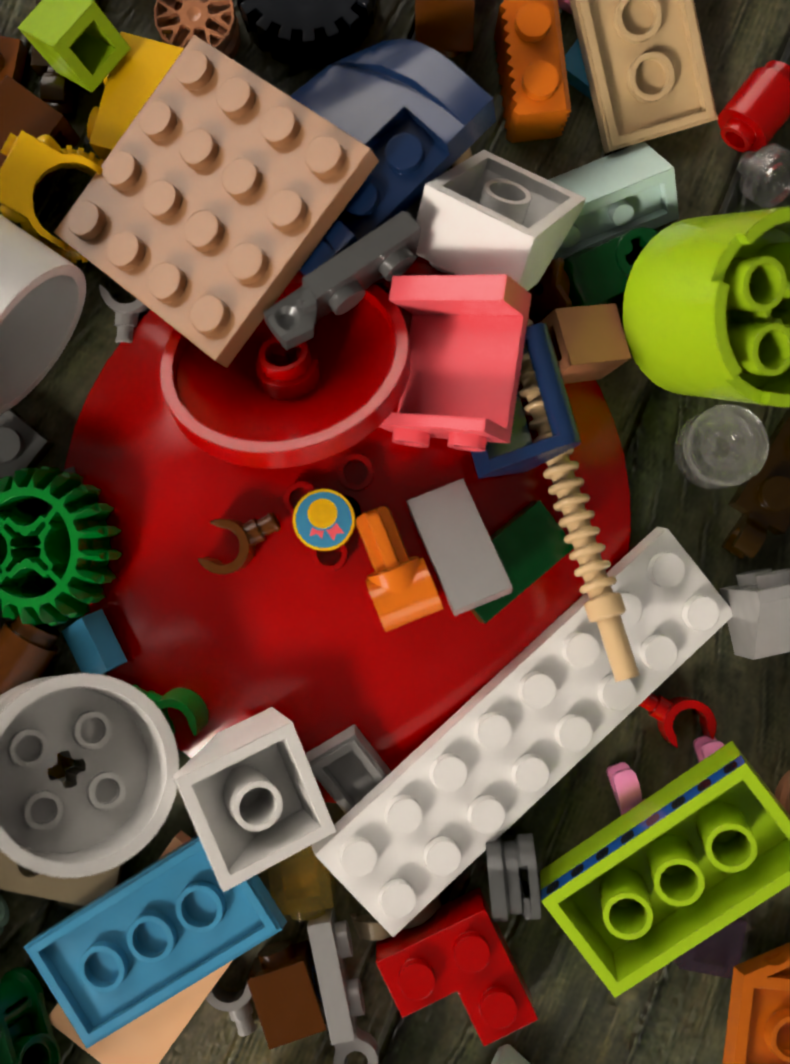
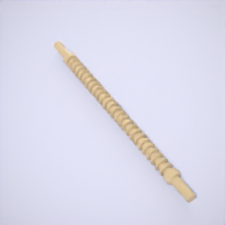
(603, 604)

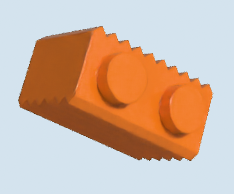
(532, 69)

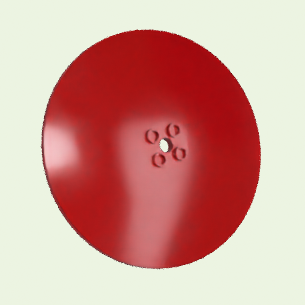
(297, 619)

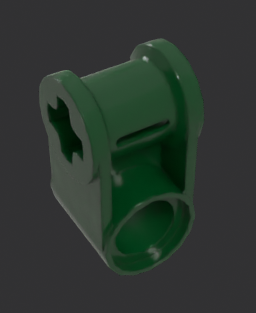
(601, 272)
(25, 1026)

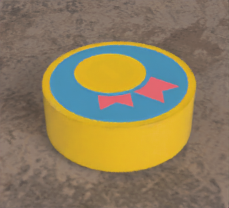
(324, 520)

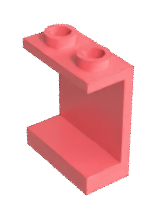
(463, 359)

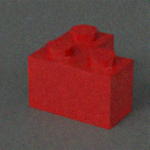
(462, 954)

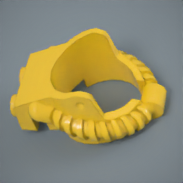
(24, 168)

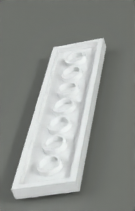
(518, 736)

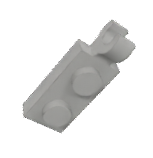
(340, 995)

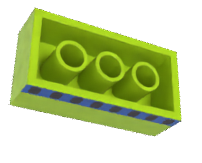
(671, 870)

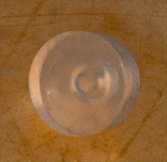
(765, 175)

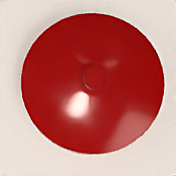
(296, 402)

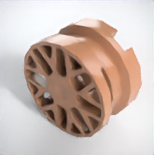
(207, 19)

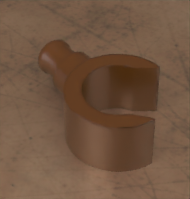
(248, 535)

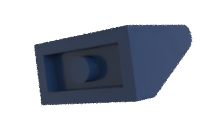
(522, 453)

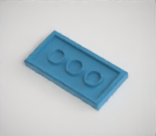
(150, 940)

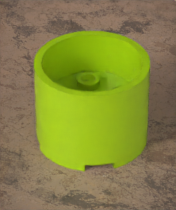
(714, 307)

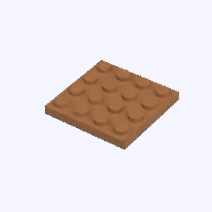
(215, 198)

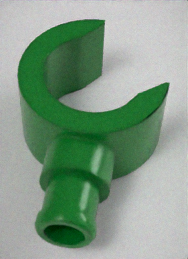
(184, 700)

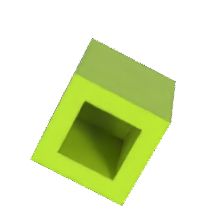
(75, 40)

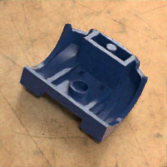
(412, 114)

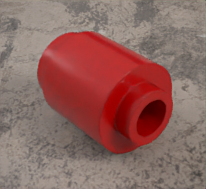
(757, 108)

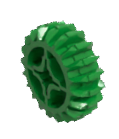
(64, 545)

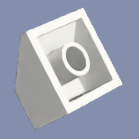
(494, 220)
(253, 797)

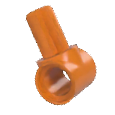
(400, 583)

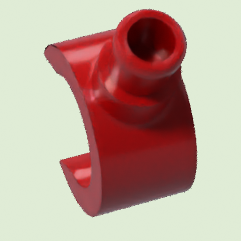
(666, 711)

